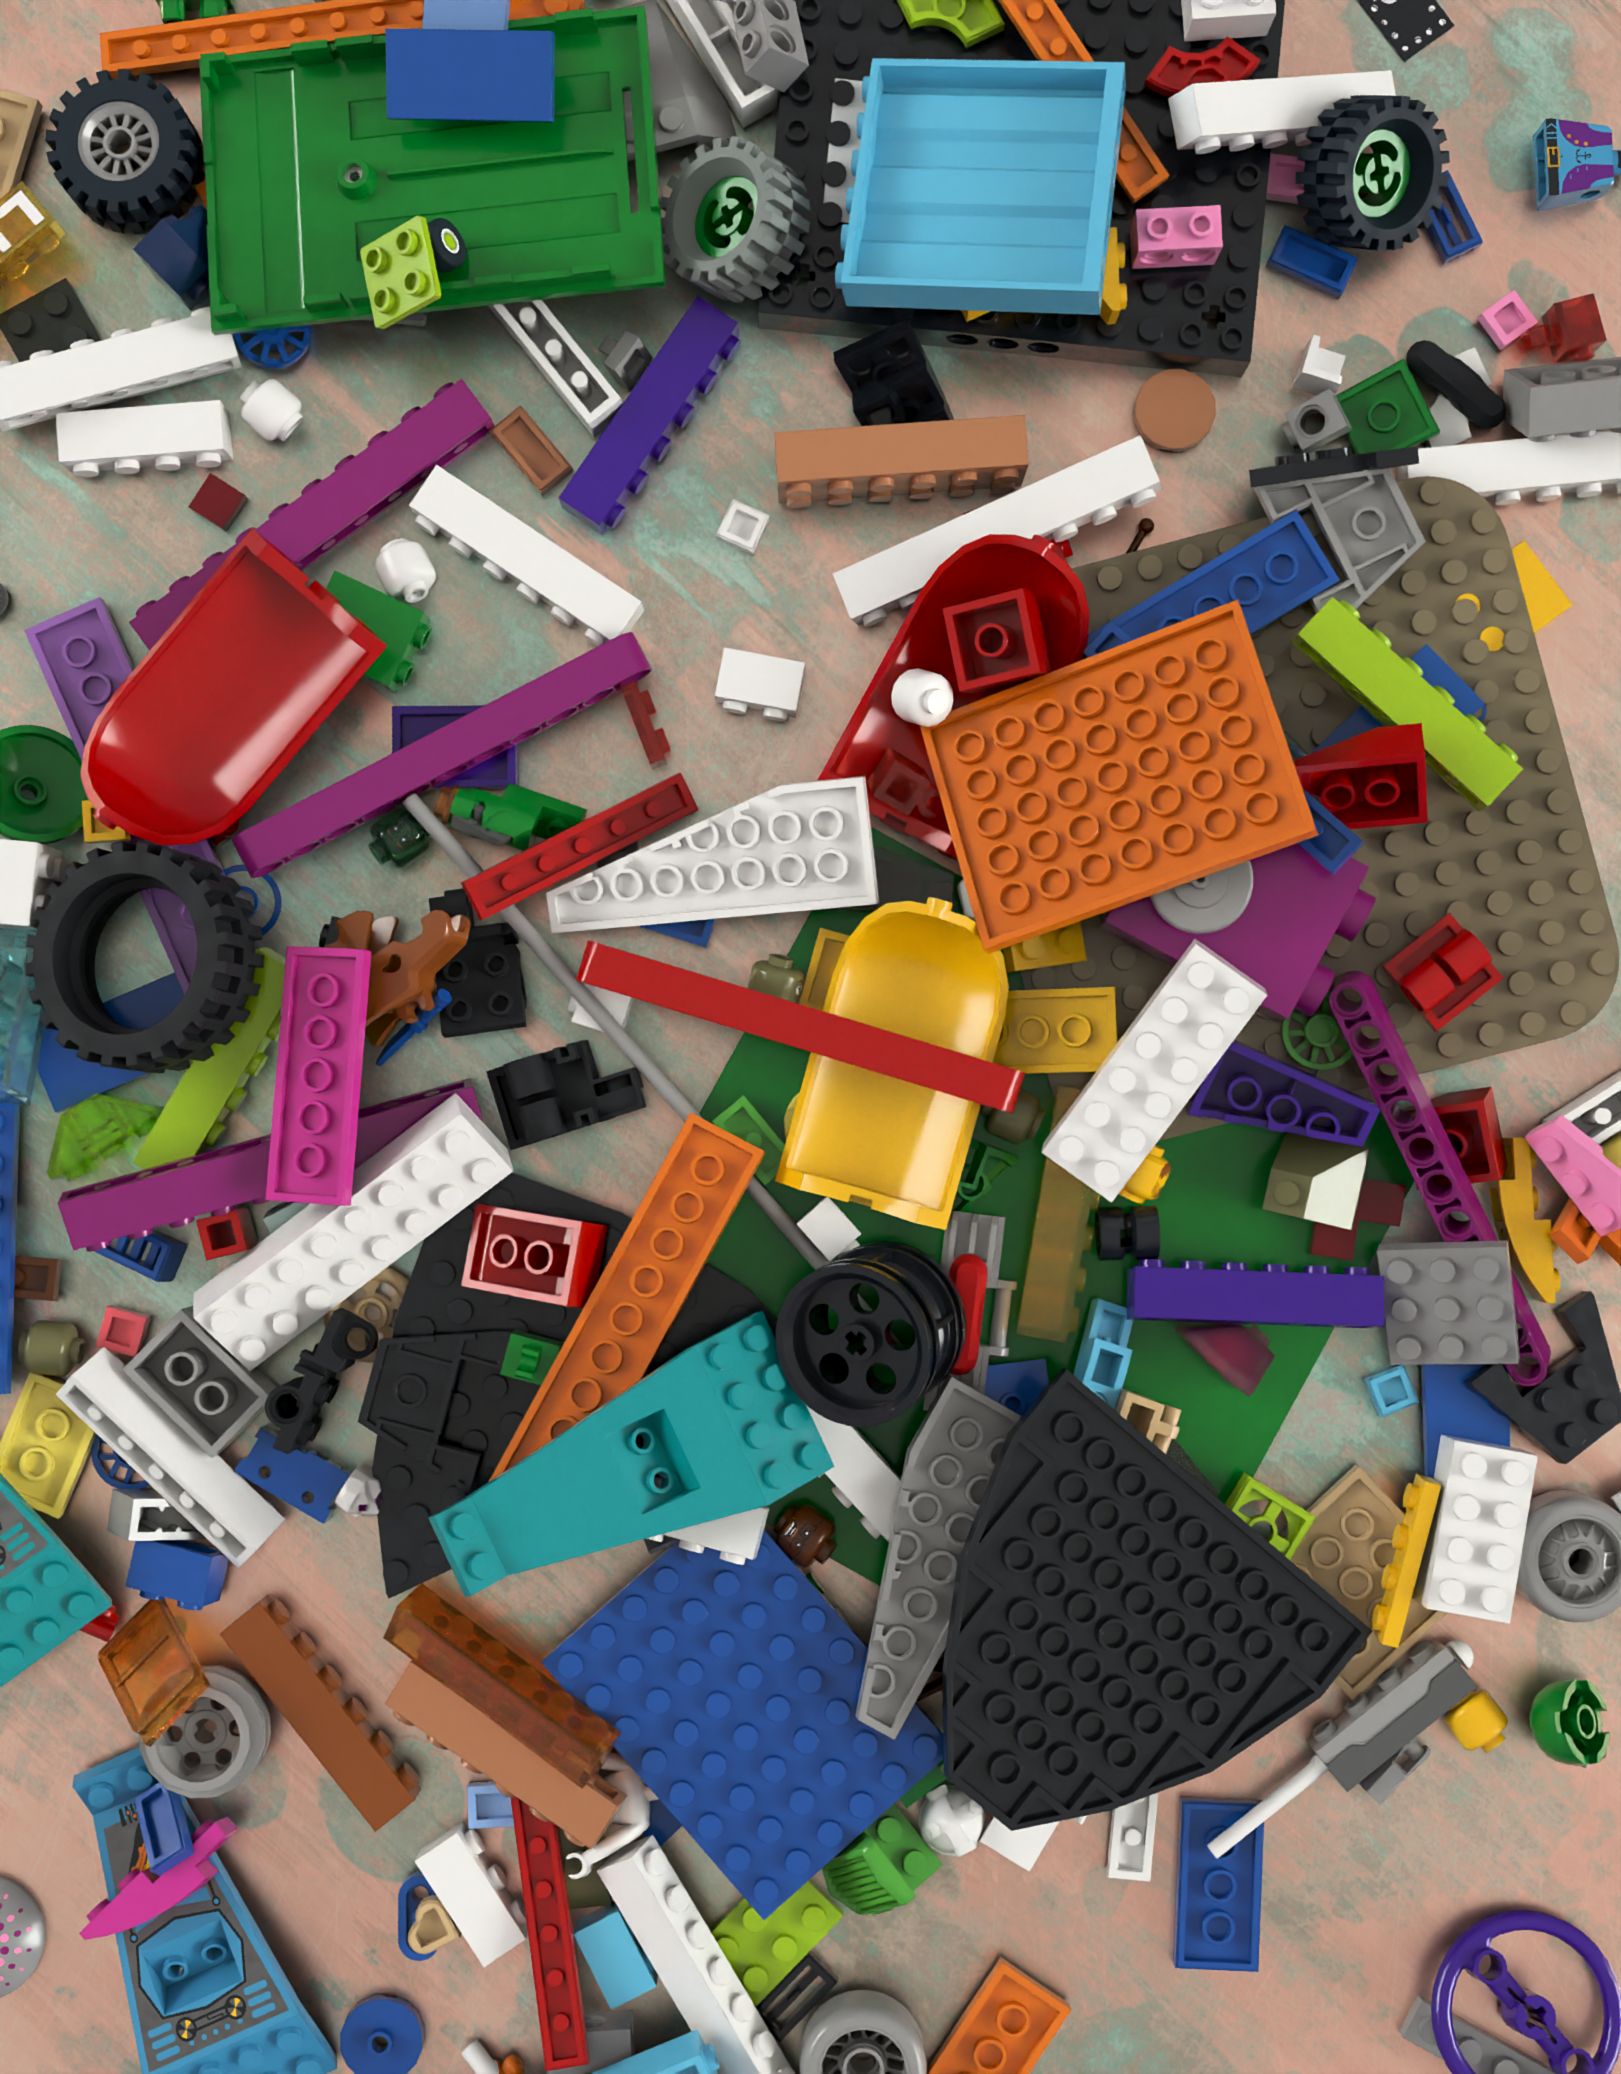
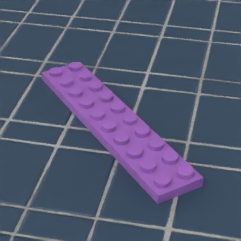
(83, 669)

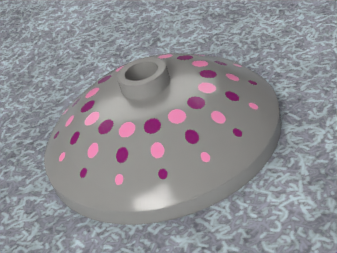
(20, 1935)

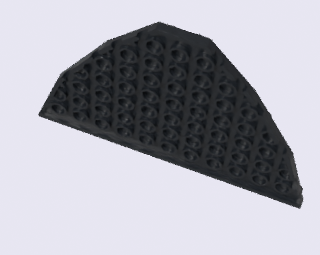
(489, 1405)

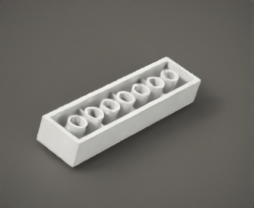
(337, 1249)

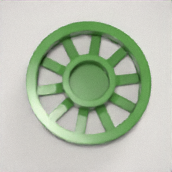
(1318, 1032)

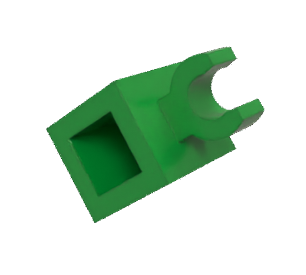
(529, 1356)

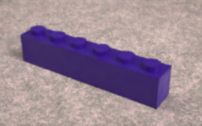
(650, 416)
(1255, 1296)

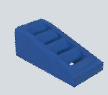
(161, 1261)

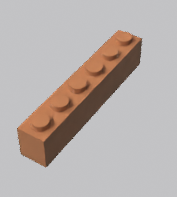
(490, 1750)

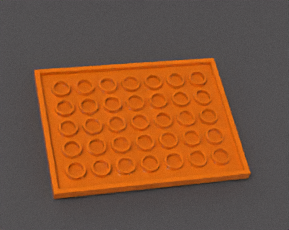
(1116, 778)

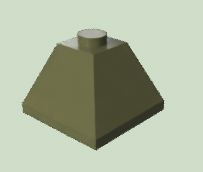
(1316, 1180)

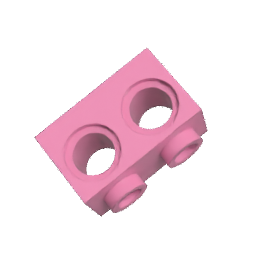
(1175, 236)

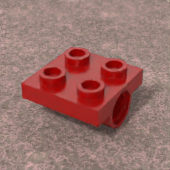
(1443, 971)

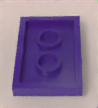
(416, 722)

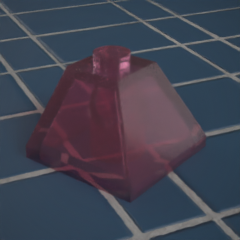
(1232, 1351)

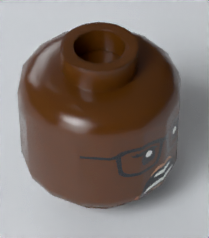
(806, 1535)

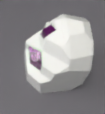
(360, 1493)

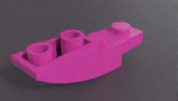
(149, 1895)

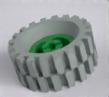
(712, 205)

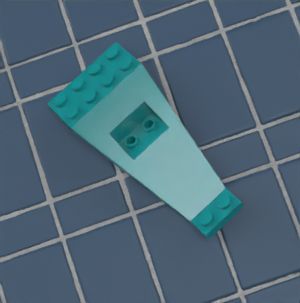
(712, 1427)

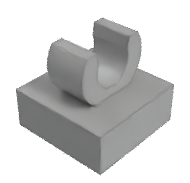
(625, 358)

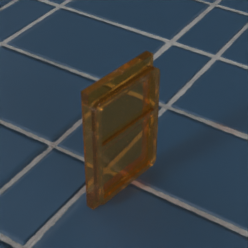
(152, 1670)

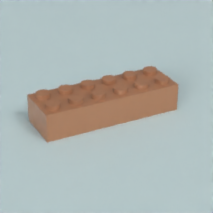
(901, 460)

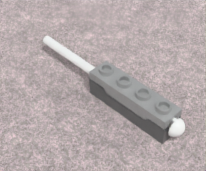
(1372, 1727)

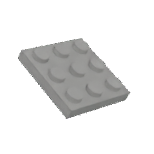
(1449, 1303)

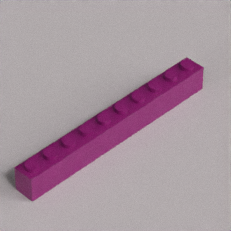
(348, 497)
(221, 1177)

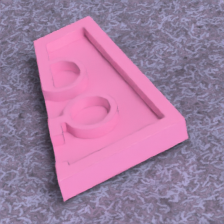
(1581, 1171)

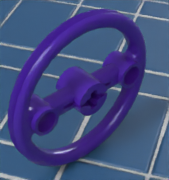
(1475, 1944)

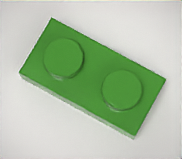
(746, 1123)

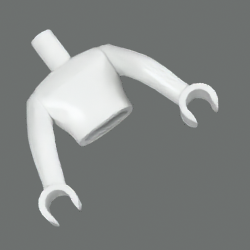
(633, 1814)

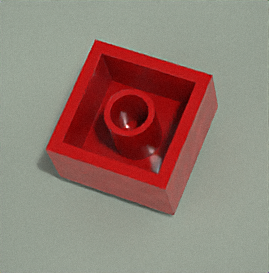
(997, 641)

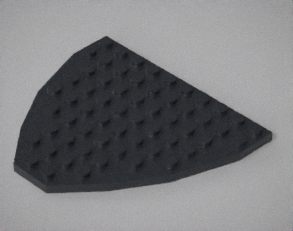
(1117, 1624)

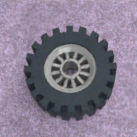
(169, 147)

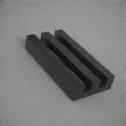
(817, 1969)

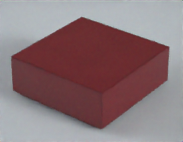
(218, 502)

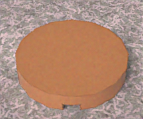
(1174, 410)

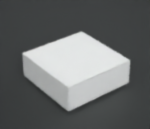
(742, 527)

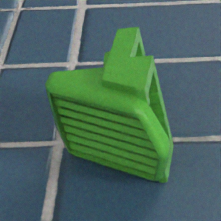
(881, 1866)

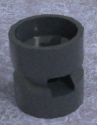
(1141, 1233)

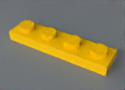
(1401, 1575)

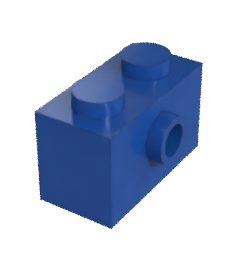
(178, 1571)

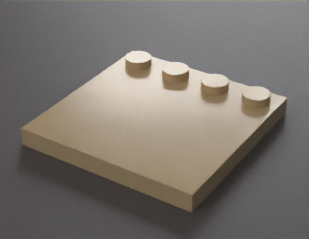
(1347, 1558)

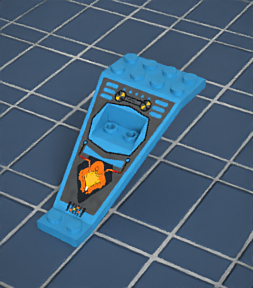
(186, 2000)

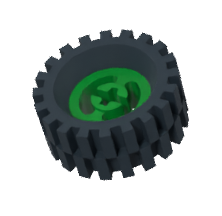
(1398, 175)

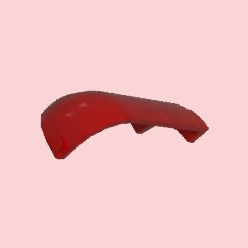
(973, 572)
(223, 699)

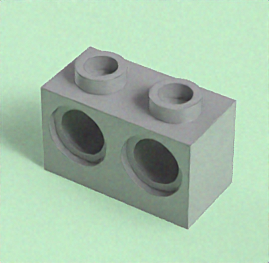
(770, 41)

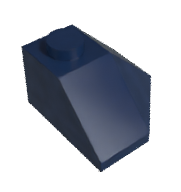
(178, 256)

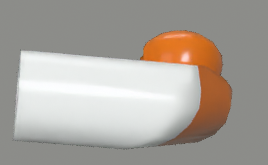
(483, 2063)

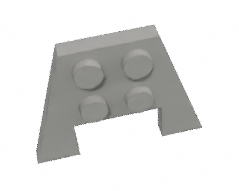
(1361, 521)

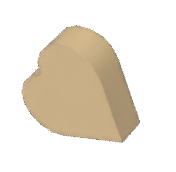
(432, 1927)

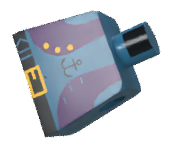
(1573, 163)

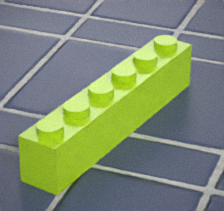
(1399, 696)
(215, 1087)

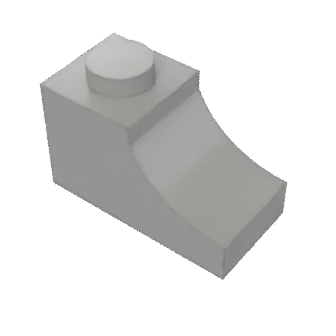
(147, 1517)

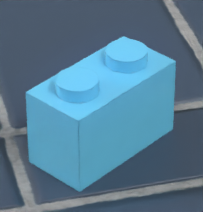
(614, 1955)

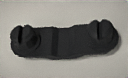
(1456, 383)

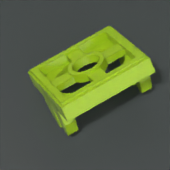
(1297, 1518)

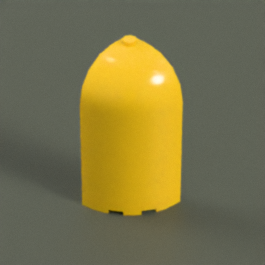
(874, 1134)

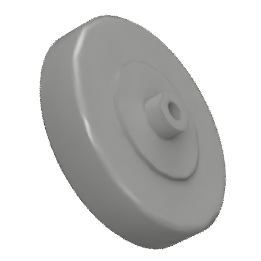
(1207, 902)

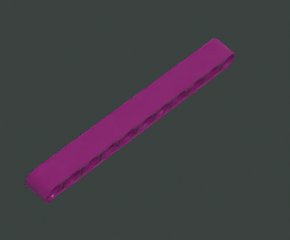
(441, 755)
(1427, 1162)

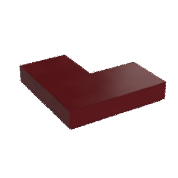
(1377, 1203)

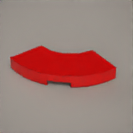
(1220, 64)

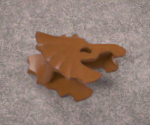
(402, 982)

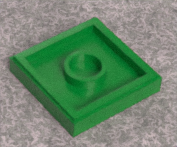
(1387, 412)

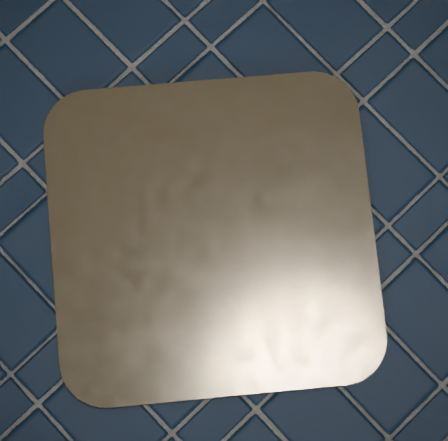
(1507, 874)

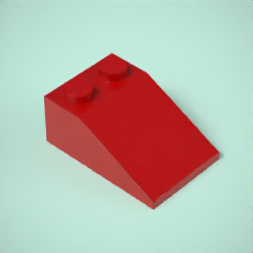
(1371, 777)
(533, 1256)

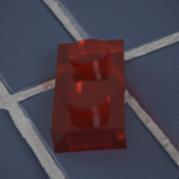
(653, 740)

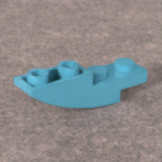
(1104, 1350)

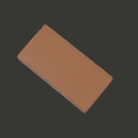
(531, 450)

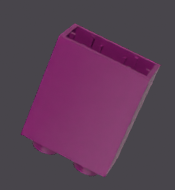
(1278, 935)

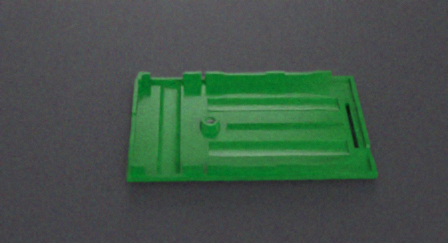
(316, 171)

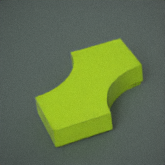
(967, 19)

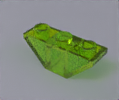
(97, 1129)

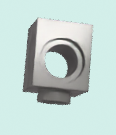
(1335, 422)

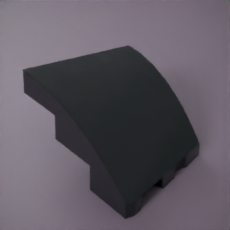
(892, 379)

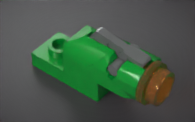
(507, 819)

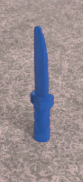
(441, 1000)

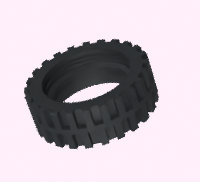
(69, 941)

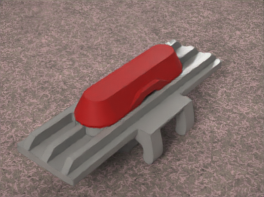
(973, 1262)

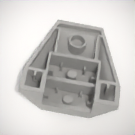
(684, 96)

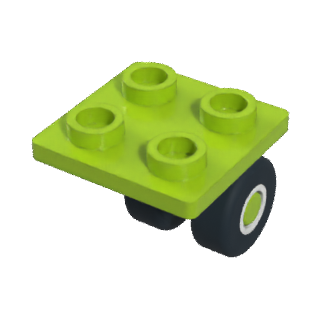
(404, 267)

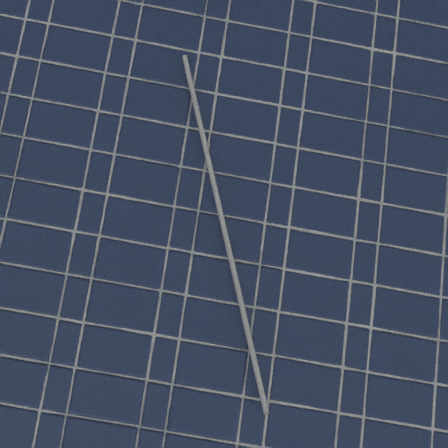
(613, 1029)

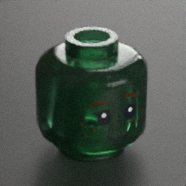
(398, 839)

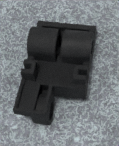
(482, 976)
(560, 1094)
(318, 1384)

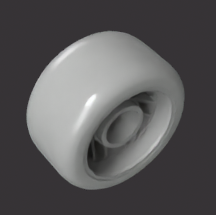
(1554, 1529)
(858, 2024)

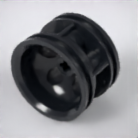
(835, 1367)

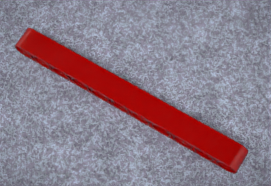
(801, 1026)

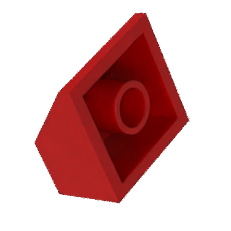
(1473, 1131)

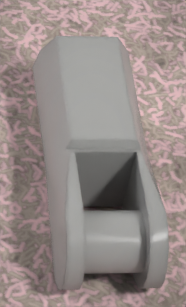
(1390, 1774)

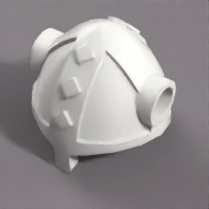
(951, 1821)

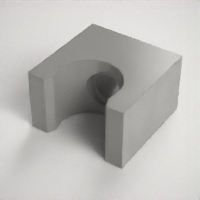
(608, 2039)

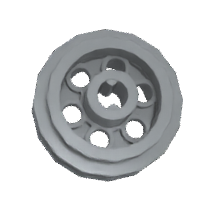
(226, 1702)

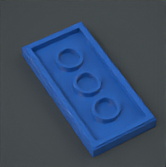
(1217, 1897)

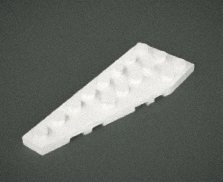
(768, 855)

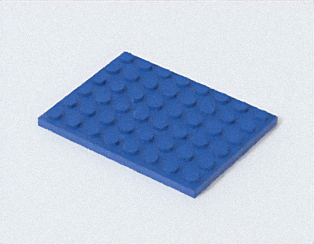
(743, 1713)

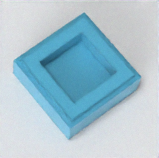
(1390, 1390)

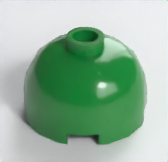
(1569, 1722)

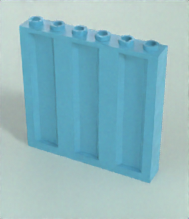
(983, 185)

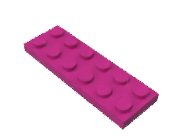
(318, 1075)

